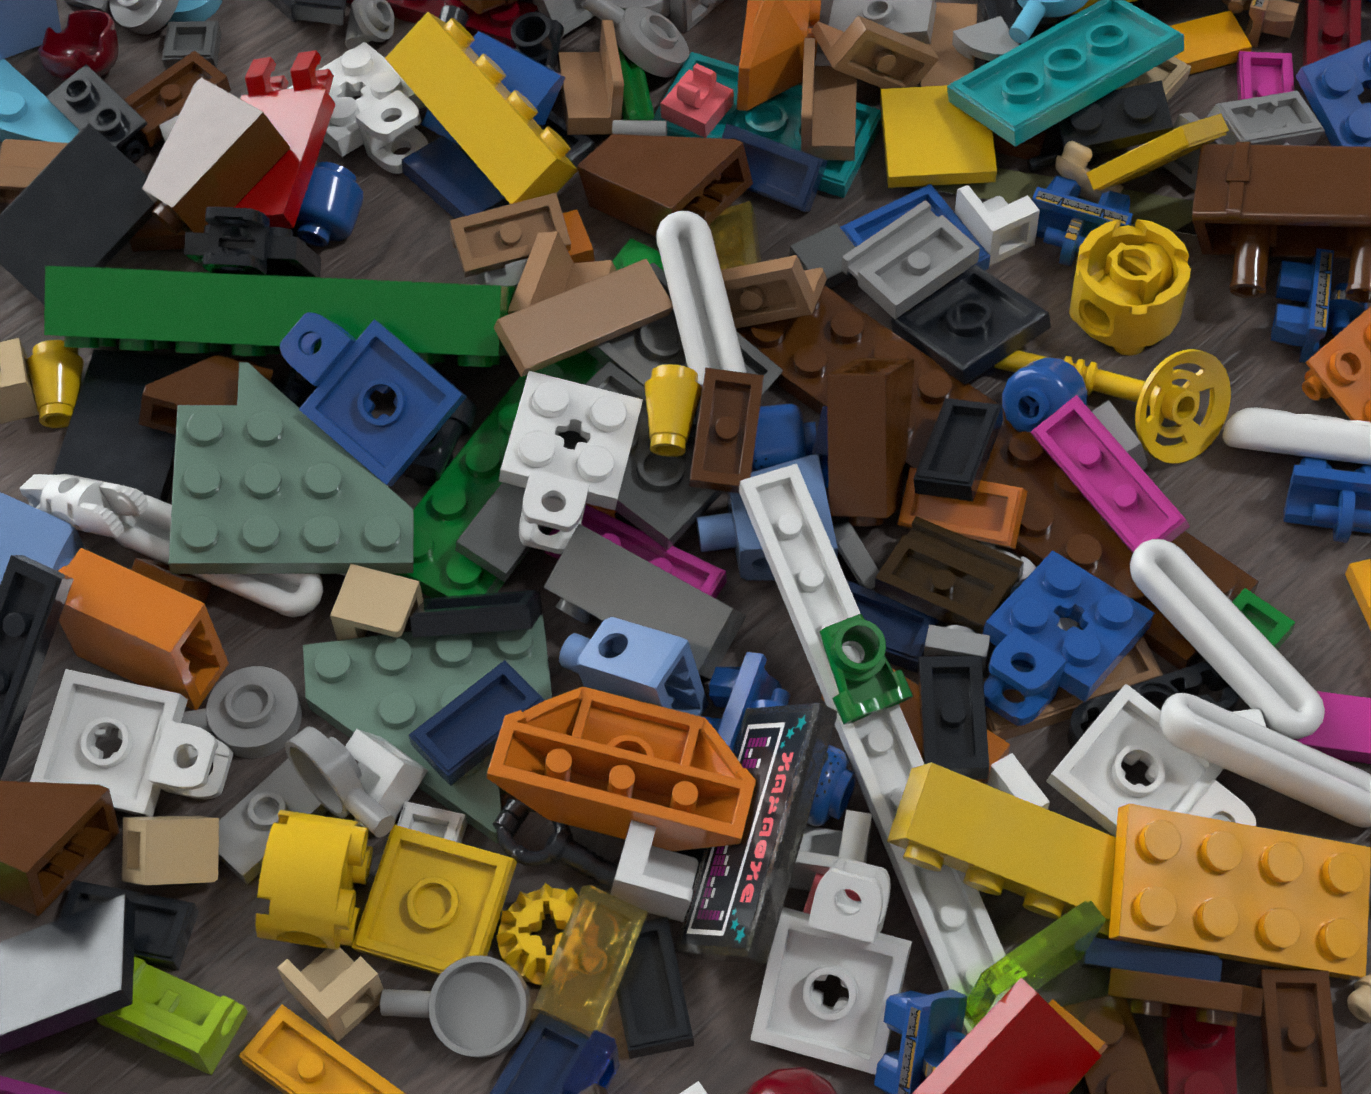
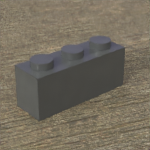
(613, 582)

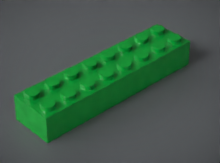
(258, 311)

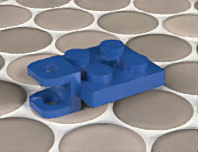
(1333, 93)
(348, 375)
(1040, 656)

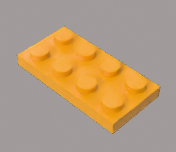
(1240, 892)

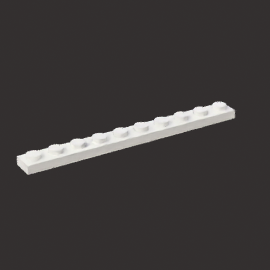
(878, 746)

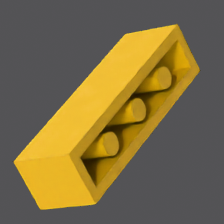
(480, 111)
(1003, 843)

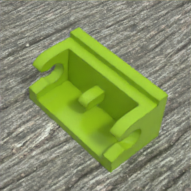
(177, 1018)

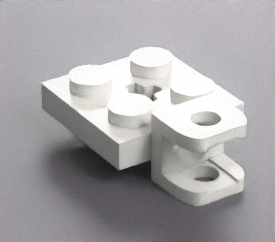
(380, 117)
(561, 478)
(1129, 733)
(154, 749)
(842, 941)

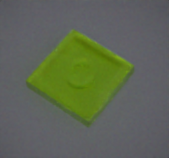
(1036, 959)

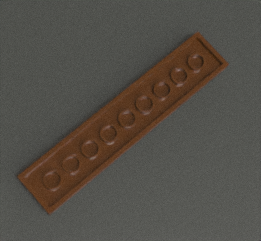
(1054, 509)

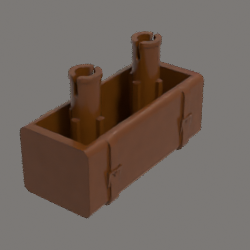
(1284, 204)

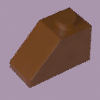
(204, 383)

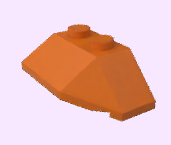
(774, 48)
(618, 760)

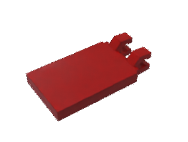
(301, 119)
(1015, 1050)

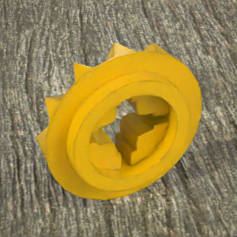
(525, 916)

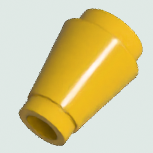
(55, 381)
(671, 407)

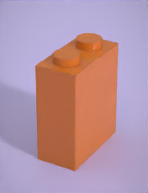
(141, 629)

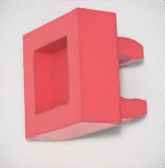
(697, 101)

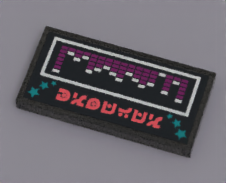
(746, 883)

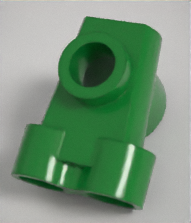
(867, 684)

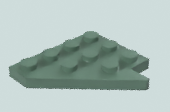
(277, 494)
(403, 681)

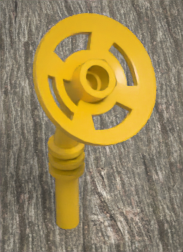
(1163, 397)

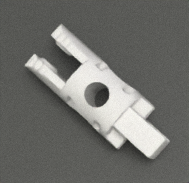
(84, 502)

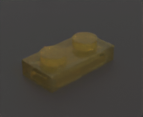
(736, 236)
(590, 960)

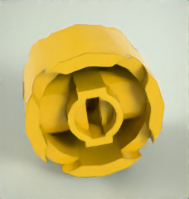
(1130, 284)
(312, 879)

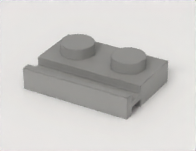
(910, 259)

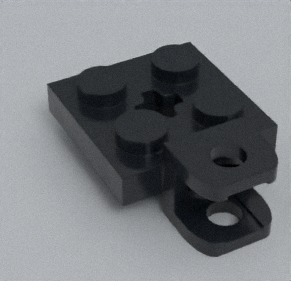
(246, 244)

